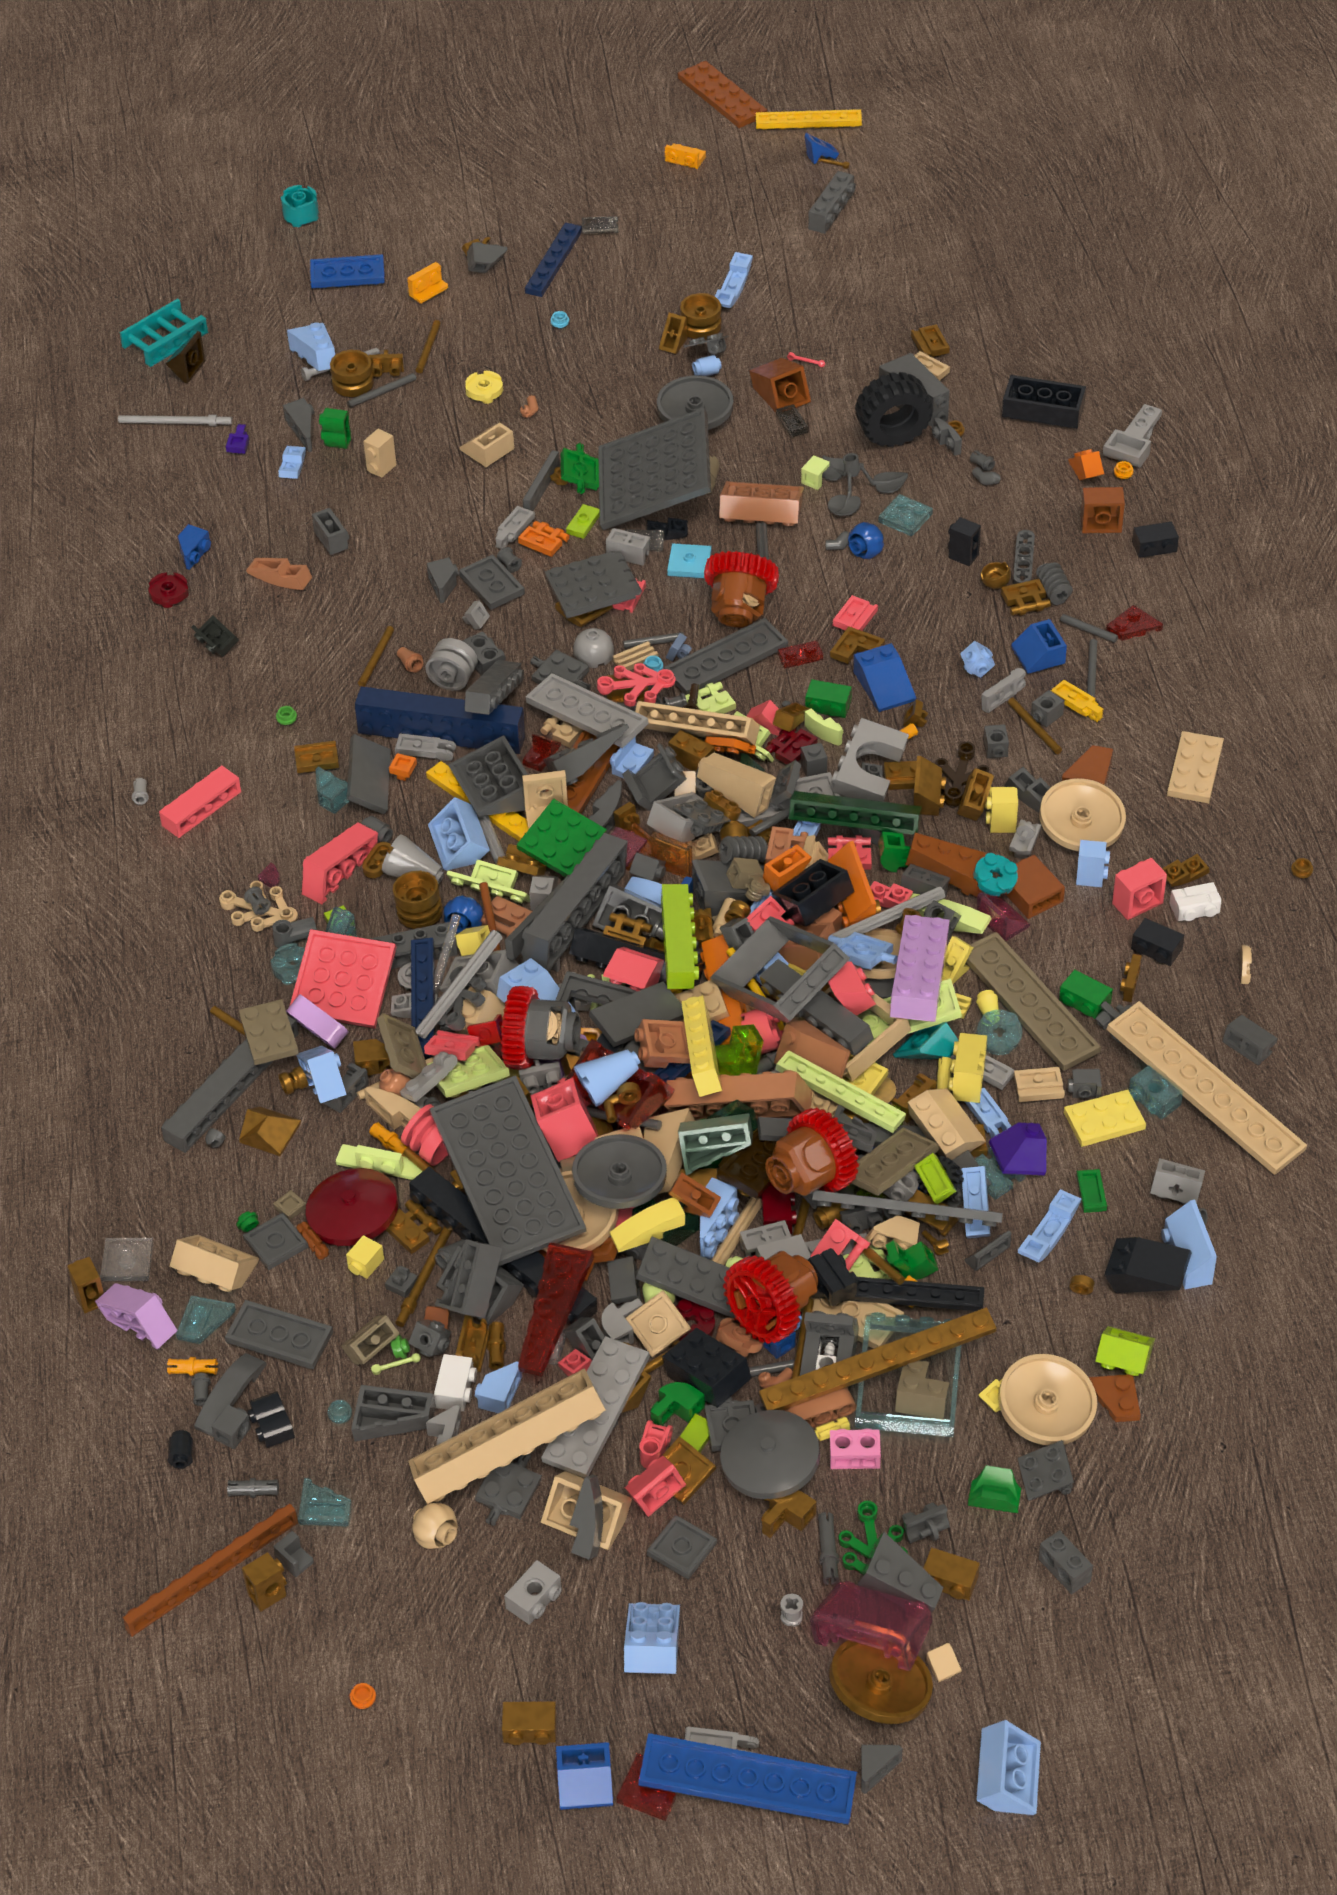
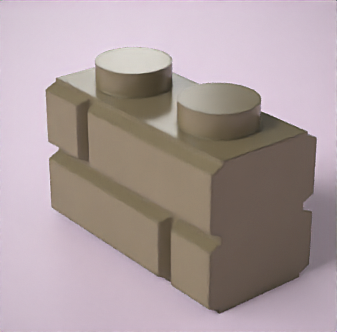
(370, 1339)

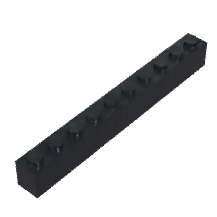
(456, 1213)

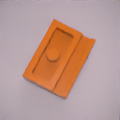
(730, 745)

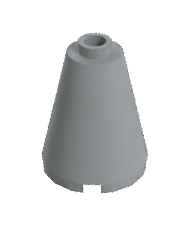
(409, 857)

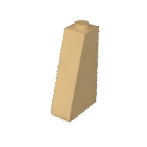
(738, 782)
(668, 1142)

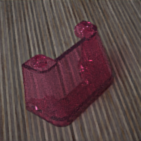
(872, 1620)

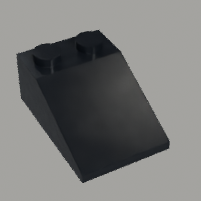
(1146, 1266)

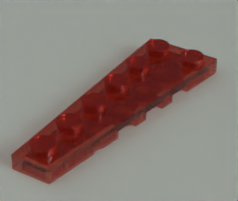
(560, 1285)

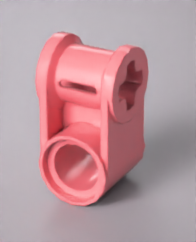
(654, 1442)

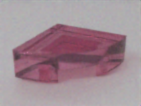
(269, 876)

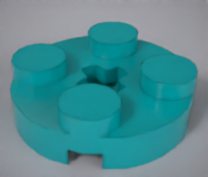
(1000, 865)

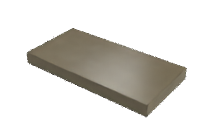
(892, 1160)

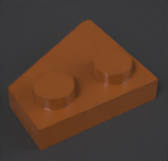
(1118, 1396)

